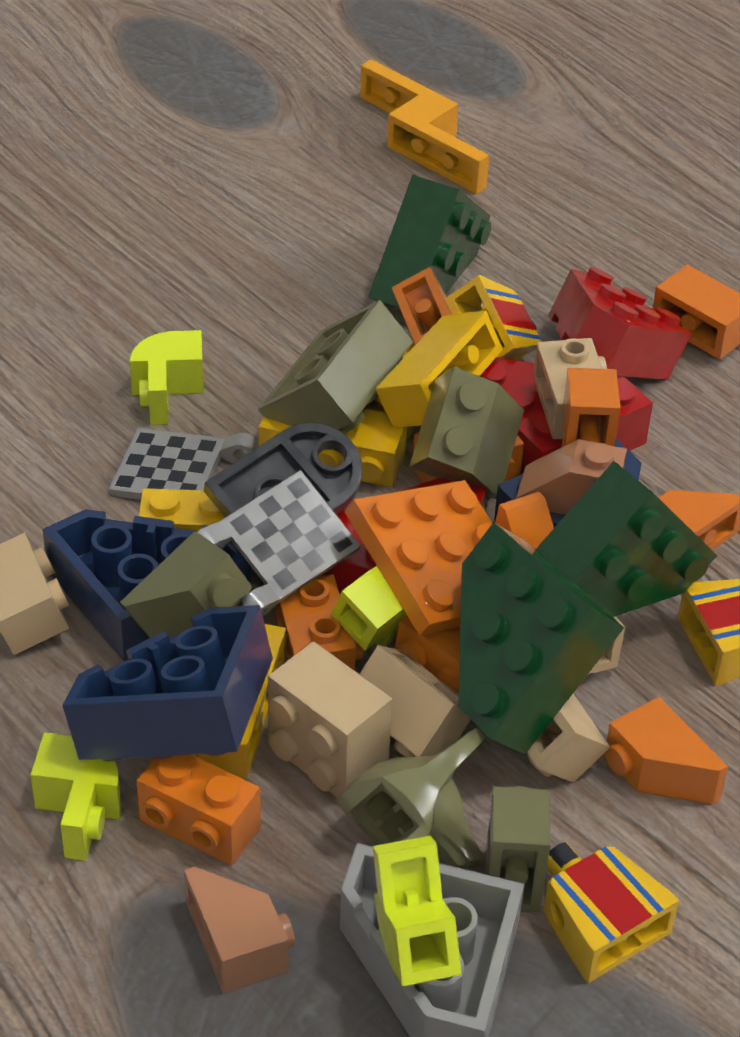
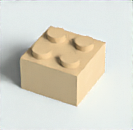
(327, 719)

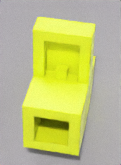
(165, 366)
(369, 610)
(79, 788)
(412, 914)

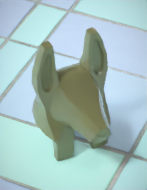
(416, 800)

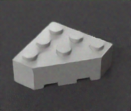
(486, 926)

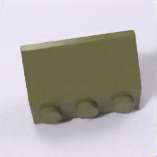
(340, 371)

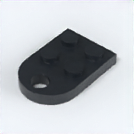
(282, 457)

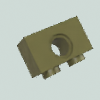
(520, 840)

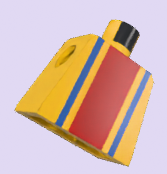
(506, 311)
(712, 623)
(605, 908)

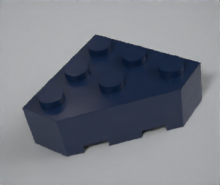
(106, 559)
(175, 691)

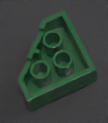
(433, 230)
(625, 545)
(523, 638)

